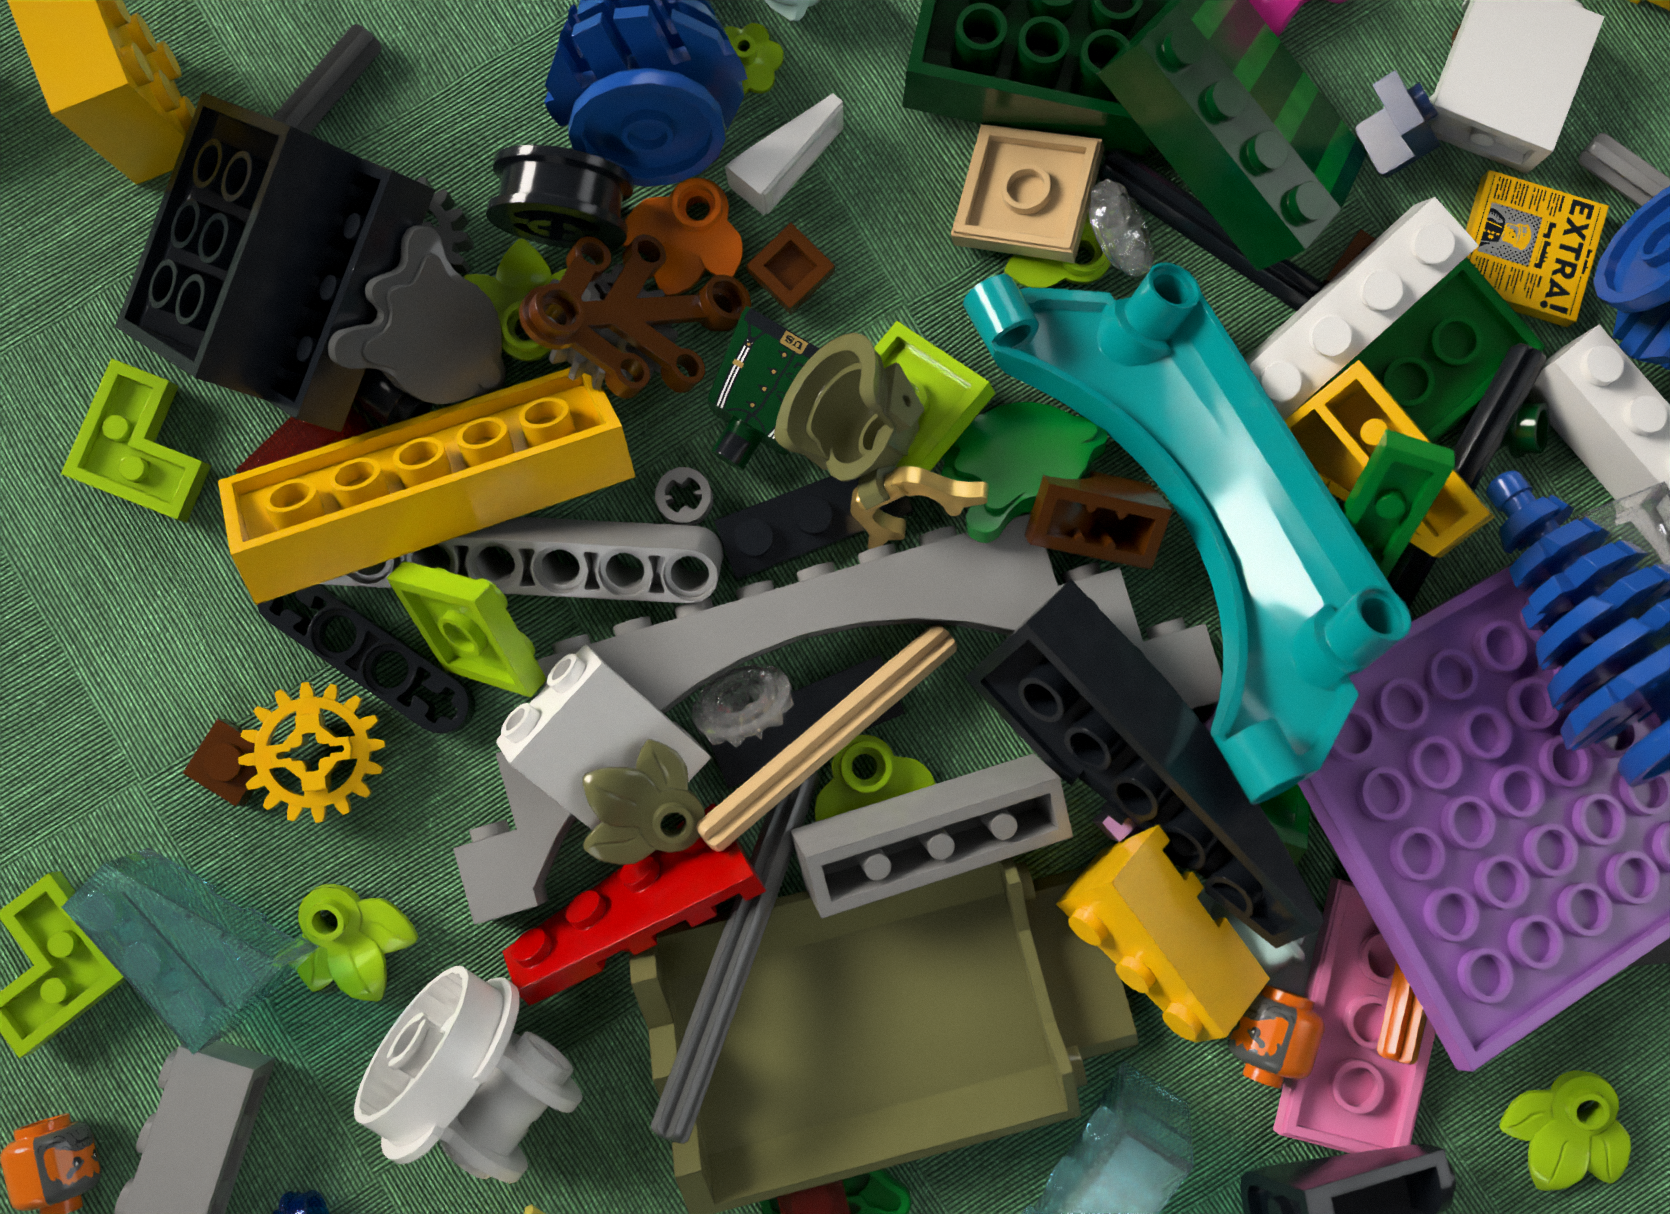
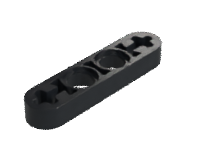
(363, 656)

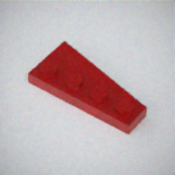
(627, 914)

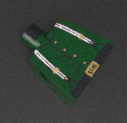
(753, 384)

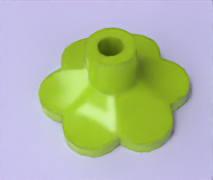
(760, 59)

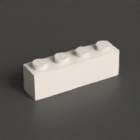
(1359, 304)
(1607, 413)

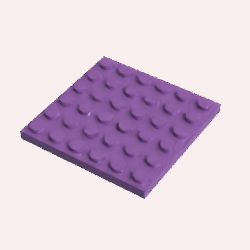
(1482, 842)

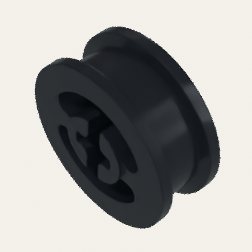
(559, 196)

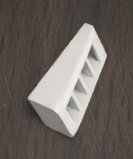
(779, 160)

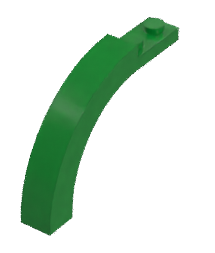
(1385, 513)

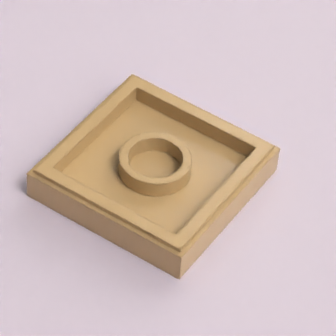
(1027, 193)

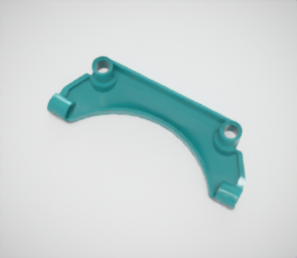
(1284, 562)

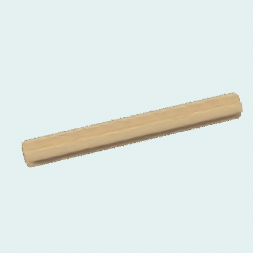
(826, 738)

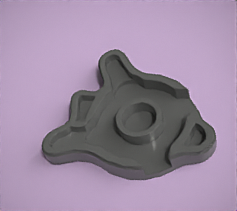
(431, 328)

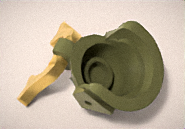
(860, 424)

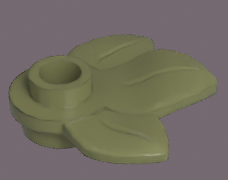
(634, 804)

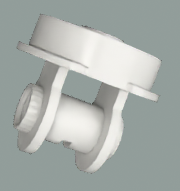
(431, 1071)

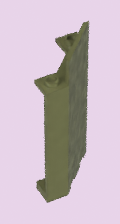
(884, 1031)

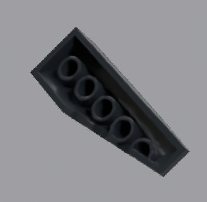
(1122, 729)

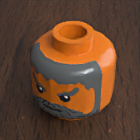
(1277, 1037)
(51, 1165)

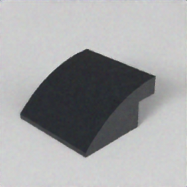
(267, 258)

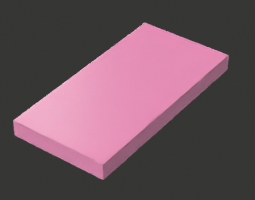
(1353, 1093)

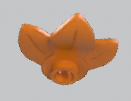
(689, 243)

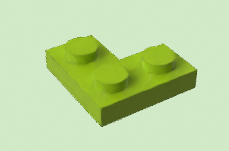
(119, 447)
(66, 972)

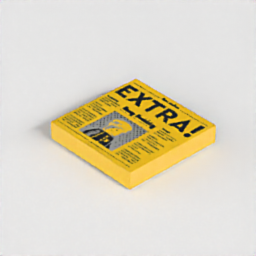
(1535, 245)

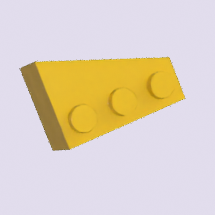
(1340, 434)
(1163, 937)

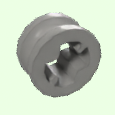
(682, 478)

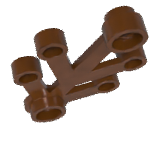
(715, 307)

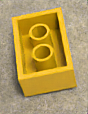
(108, 81)

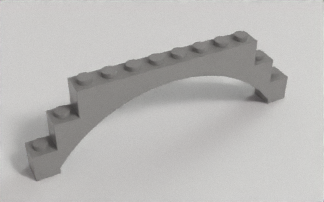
(940, 582)

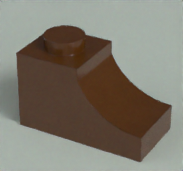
(1099, 518)

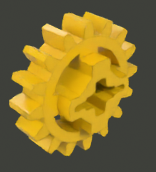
(318, 783)

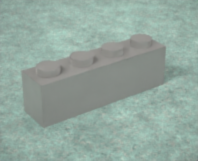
(931, 834)
(198, 1131)

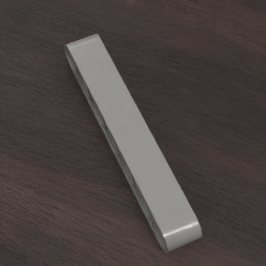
(593, 545)

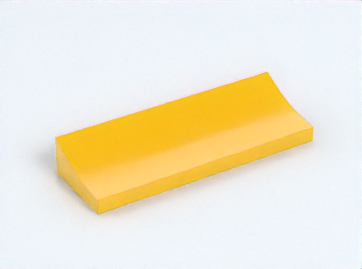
(421, 482)

